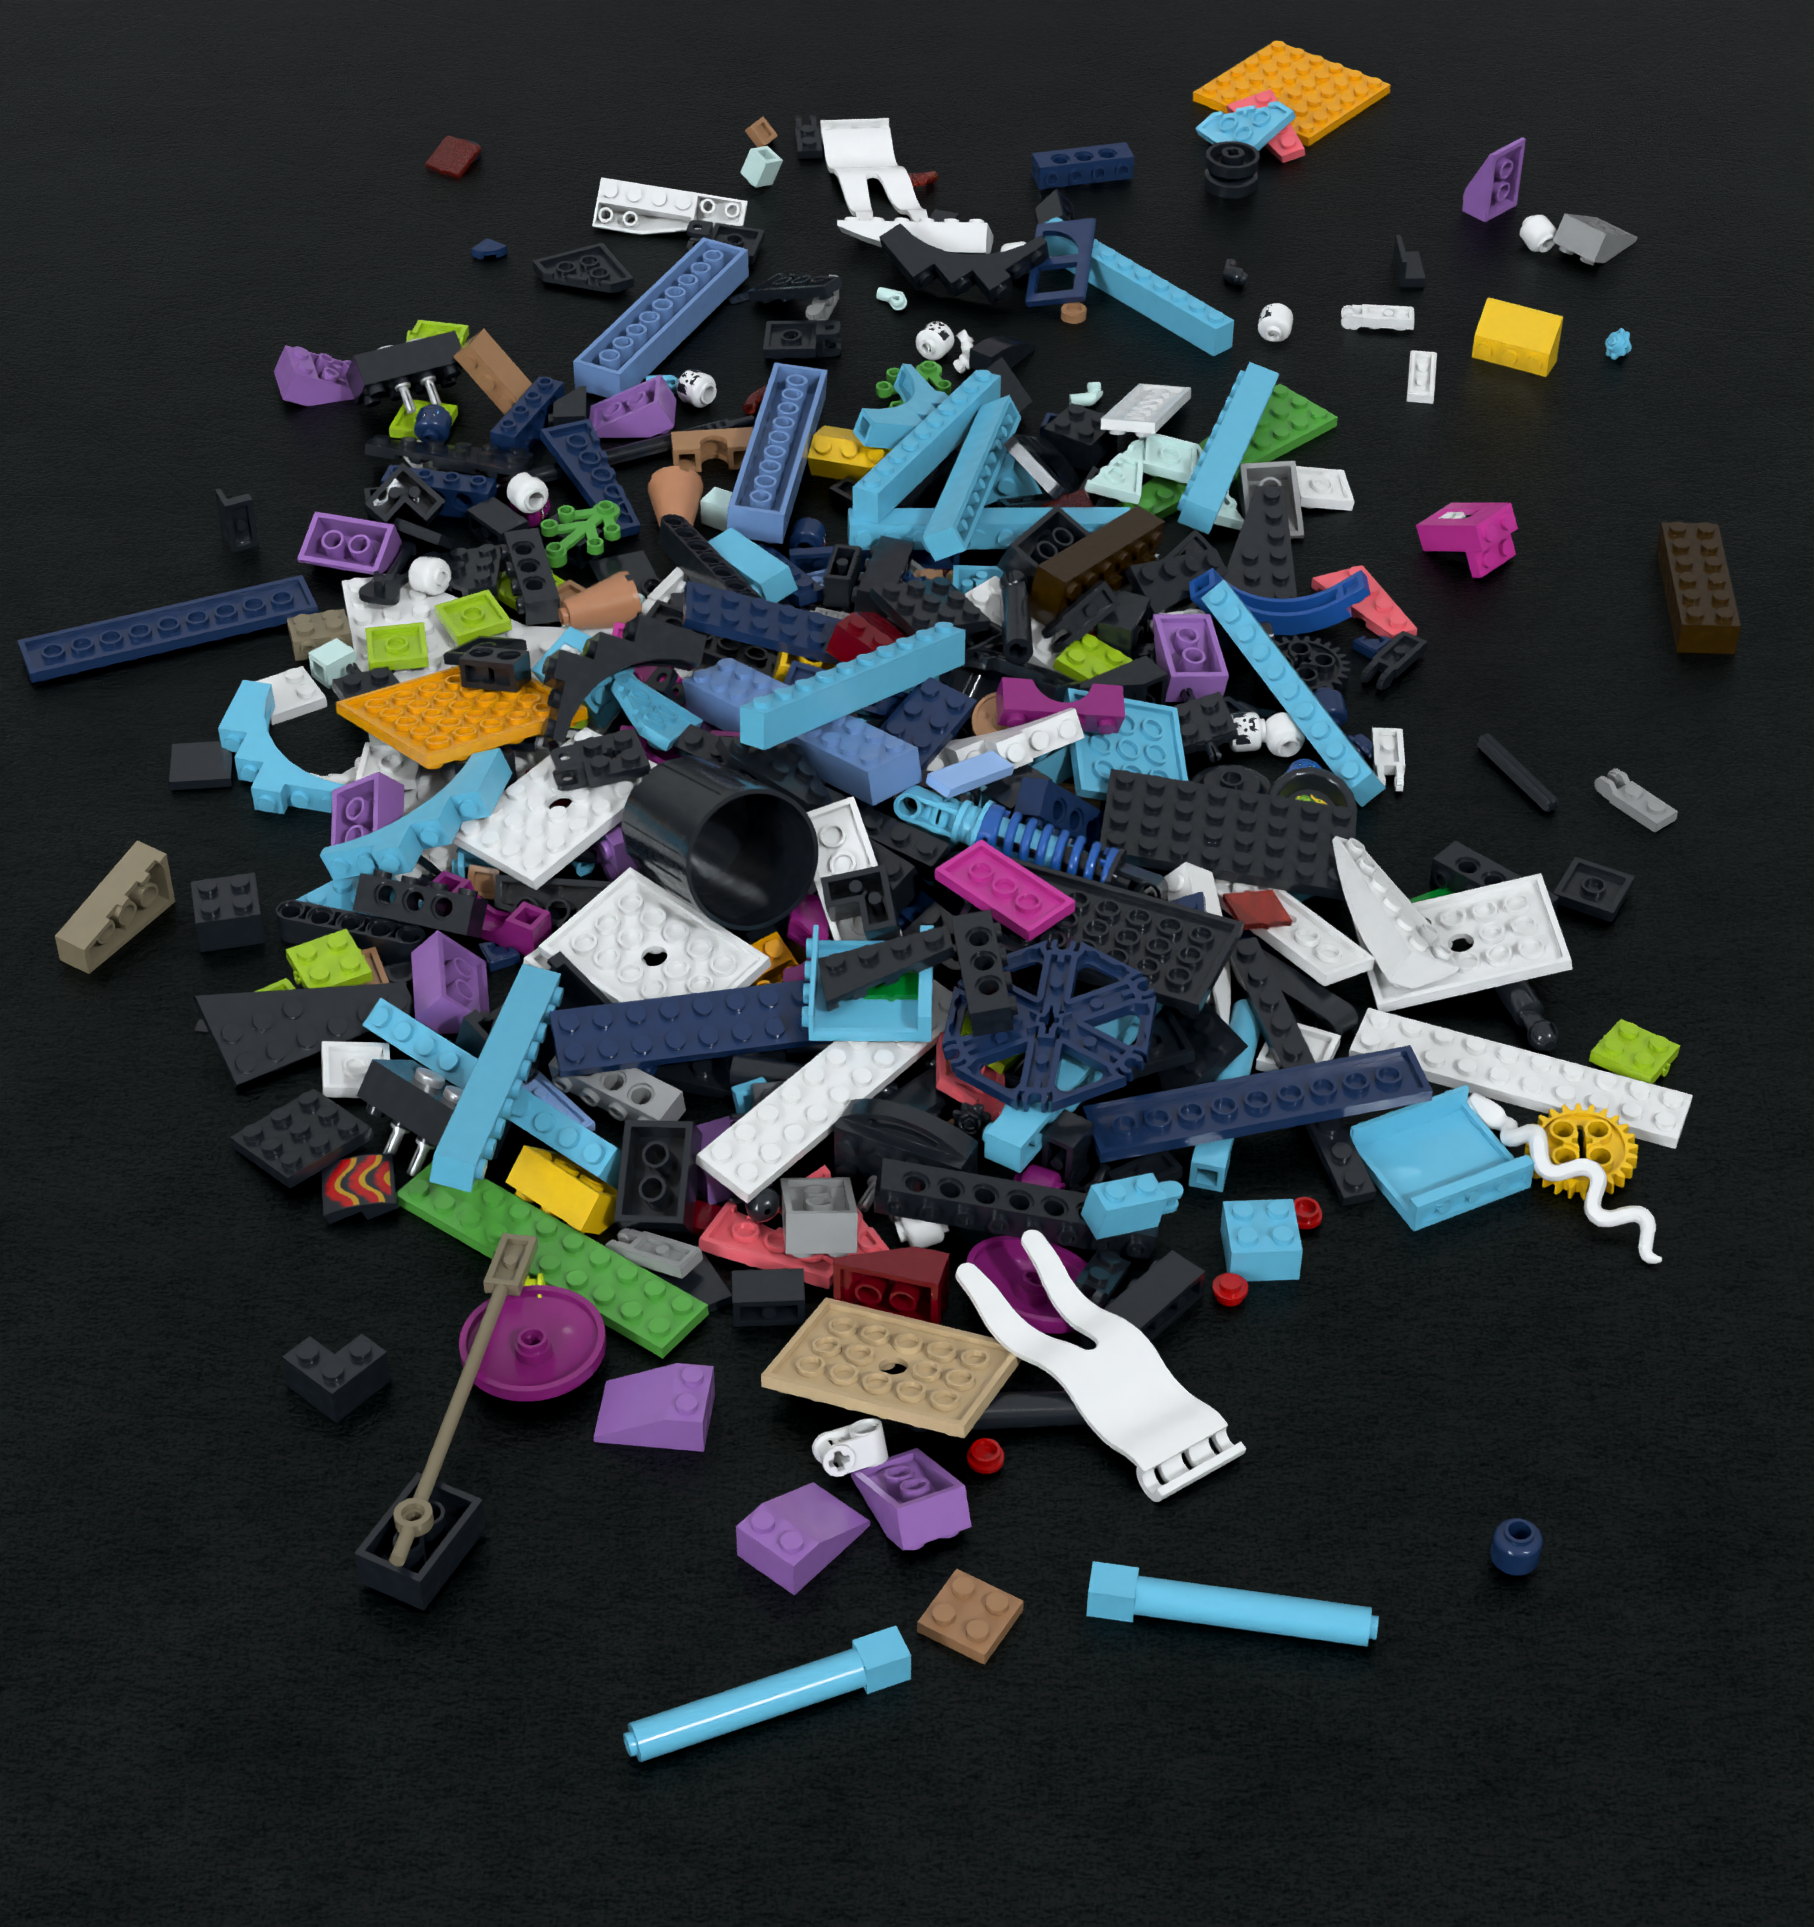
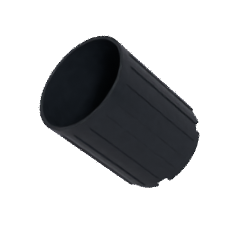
(721, 842)

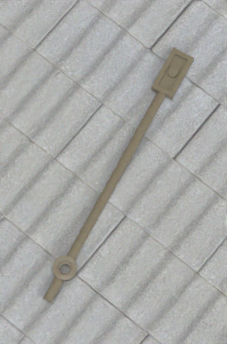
(504, 1277)

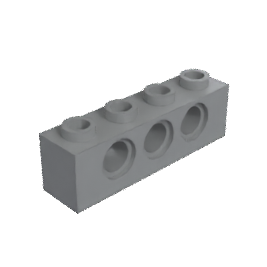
(633, 1088)

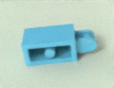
(1129, 1204)

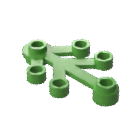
(929, 371)
(603, 513)

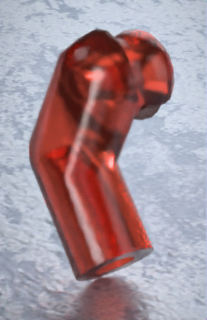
(923, 179)
(754, 400)

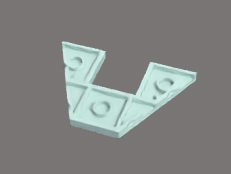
(1157, 457)

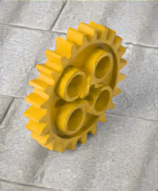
(1602, 1142)

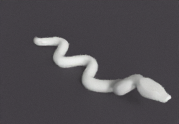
(1536, 1136)

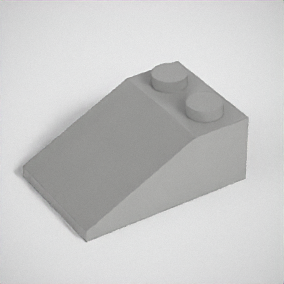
(1591, 238)
(1272, 474)
(818, 1216)

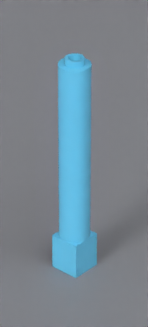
(1212, 1159)
(1120, 1593)
(872, 1663)

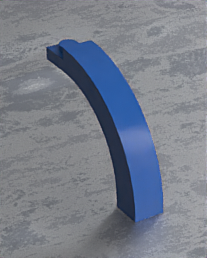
(1292, 615)

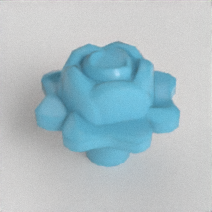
(1618, 344)

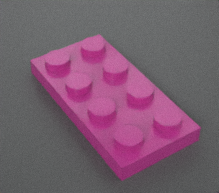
(1006, 888)

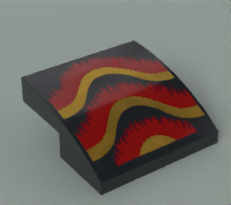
(360, 1185)

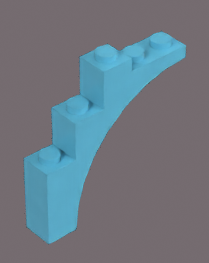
(891, 425)
(258, 760)
(433, 824)

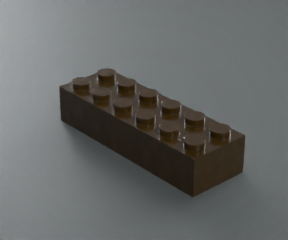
(1097, 557)
(1698, 588)

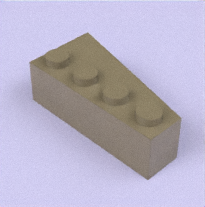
(117, 909)

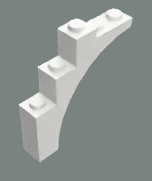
(1016, 743)

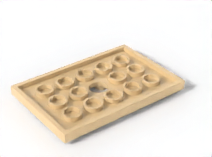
(846, 1345)

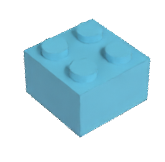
(1261, 1239)

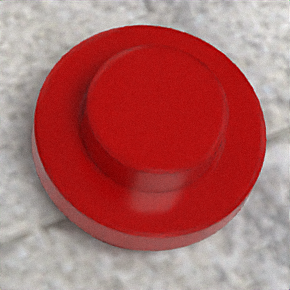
(1307, 1213)
(1230, 1289)
(985, 1456)

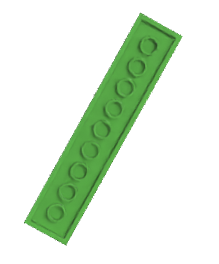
(622, 1291)

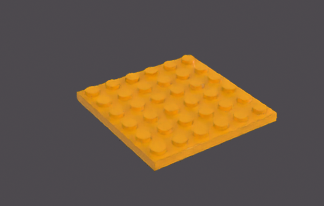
(1314, 88)
(443, 722)

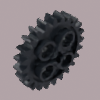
(1315, 663)

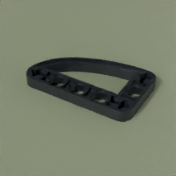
(1035, 455)

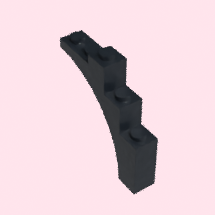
(957, 271)
(642, 644)

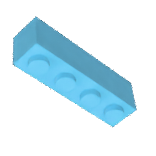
(758, 567)

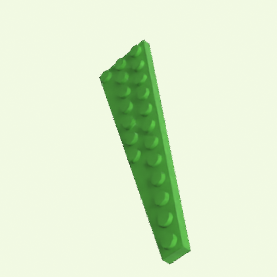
(1285, 425)

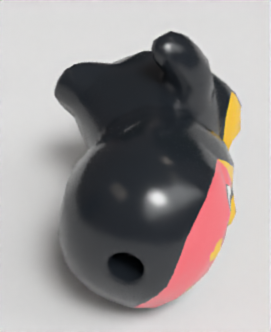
(763, 1206)

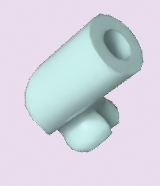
(1089, 398)

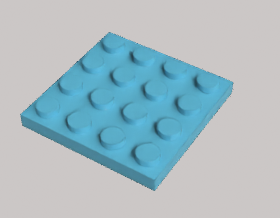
(1144, 745)

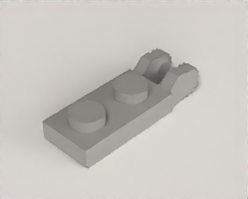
(822, 308)
(1635, 800)
(656, 1252)

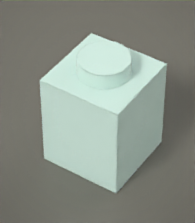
(761, 166)
(715, 508)
(331, 661)

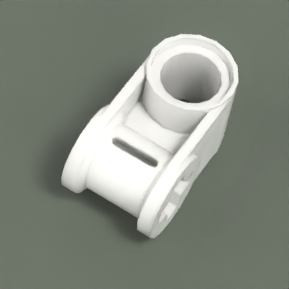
(853, 1449)

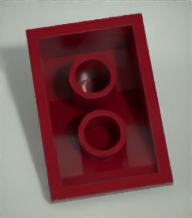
(861, 634)
(896, 1281)

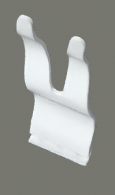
(864, 151)
(1117, 1385)

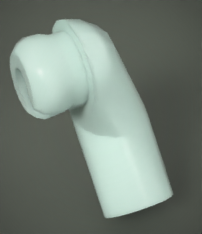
(895, 298)

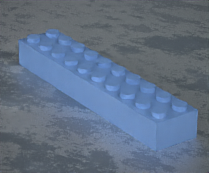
(661, 318)
(777, 453)
(842, 752)

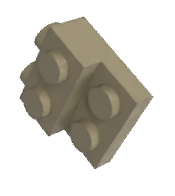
(317, 629)

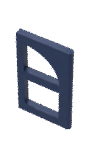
(1082, 234)

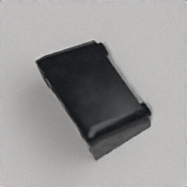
(986, 668)
(577, 993)

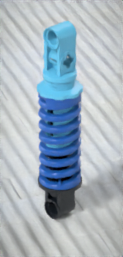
(1024, 842)

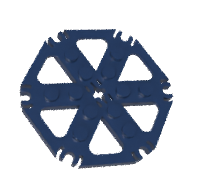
(1074, 1023)

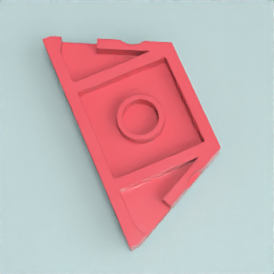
(961, 1090)

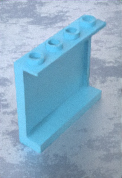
(863, 1017)
(1438, 1159)

